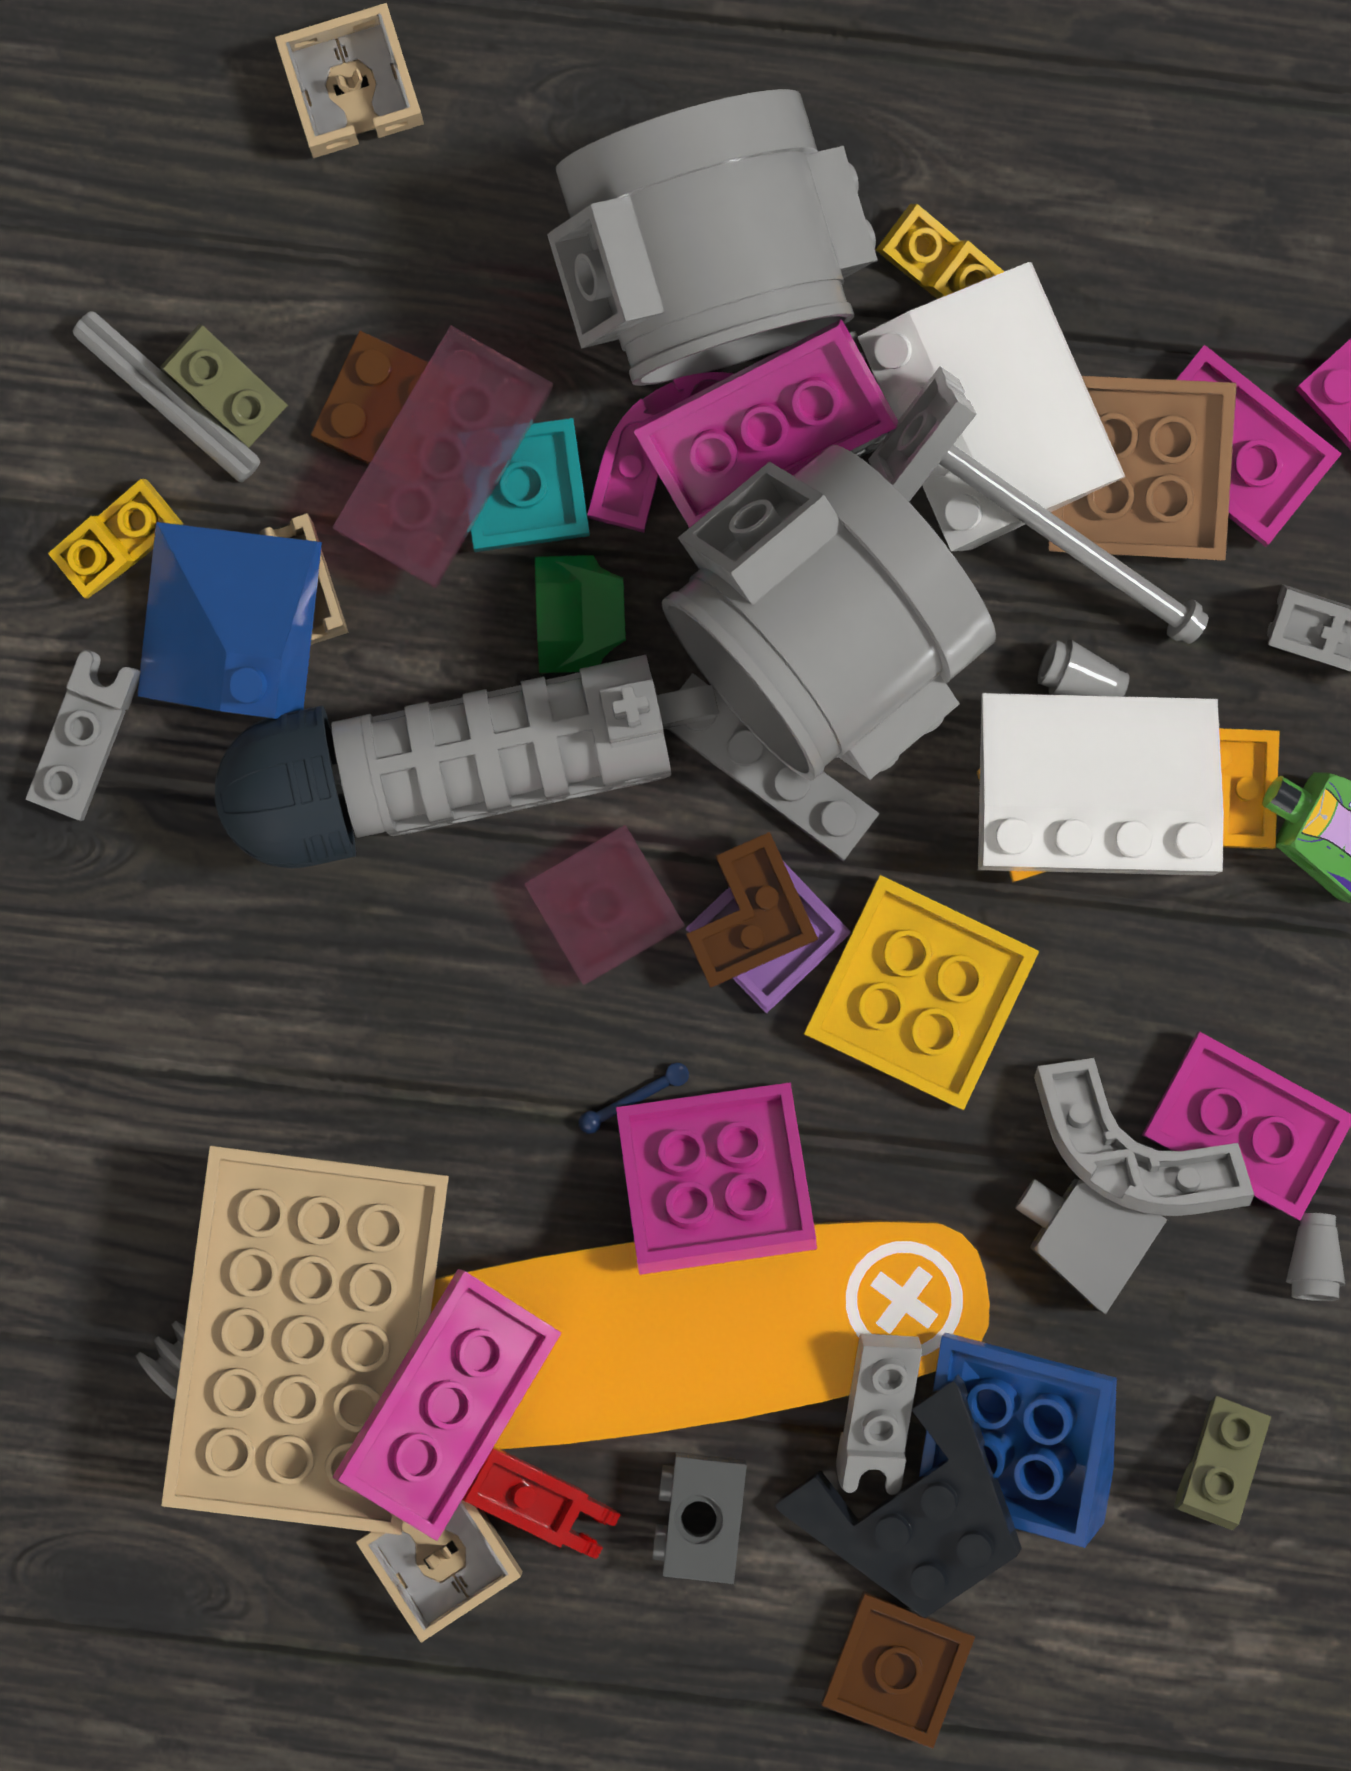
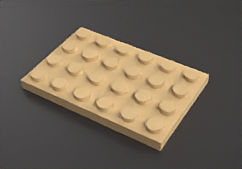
(293, 1330)

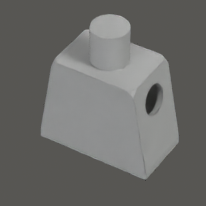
(1089, 1238)

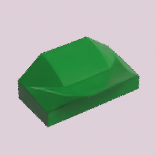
(576, 613)

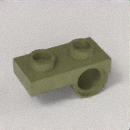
(223, 385)
(1223, 1463)

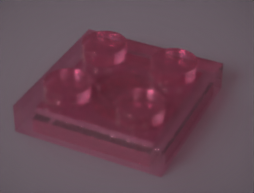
(604, 905)

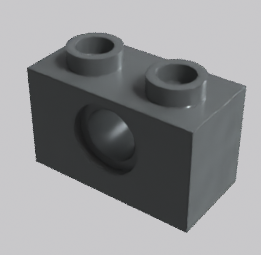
(709, 1553)

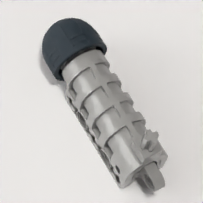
(300, 789)

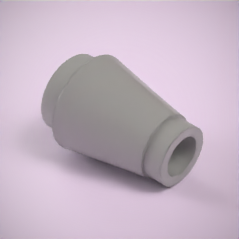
(1079, 672)
(1316, 1259)

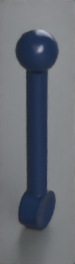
(676, 1075)

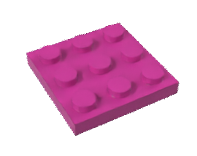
(715, 1178)

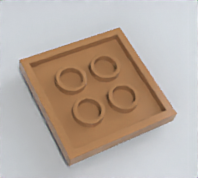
(1176, 468)

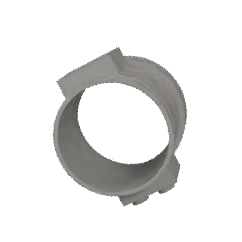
(709, 235)
(828, 614)

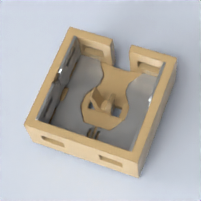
(341, 55)
(454, 1581)

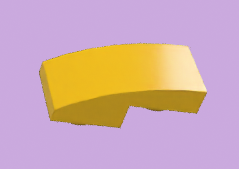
(934, 255)
(114, 540)

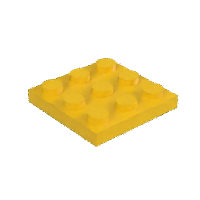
(921, 992)

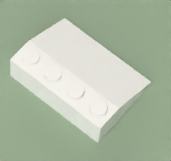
(1027, 394)
(1100, 785)

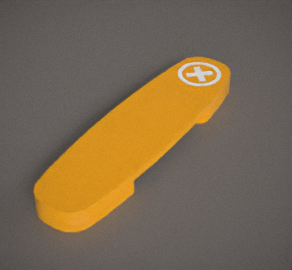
(729, 1334)

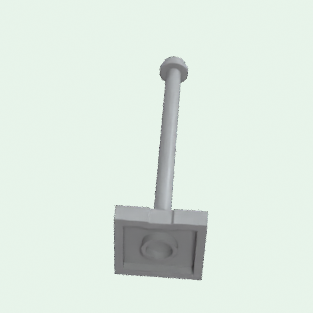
(927, 439)

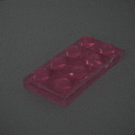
(443, 457)

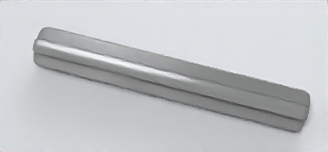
(166, 396)

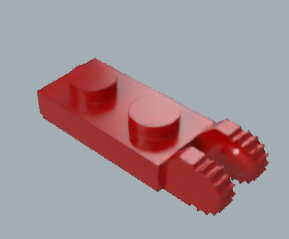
(537, 1501)

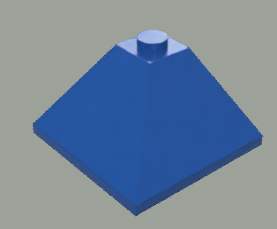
(229, 620)
(1043, 1435)

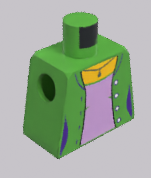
(1316, 828)

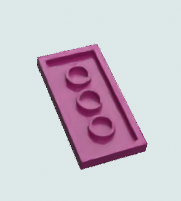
(769, 412)
(447, 1404)

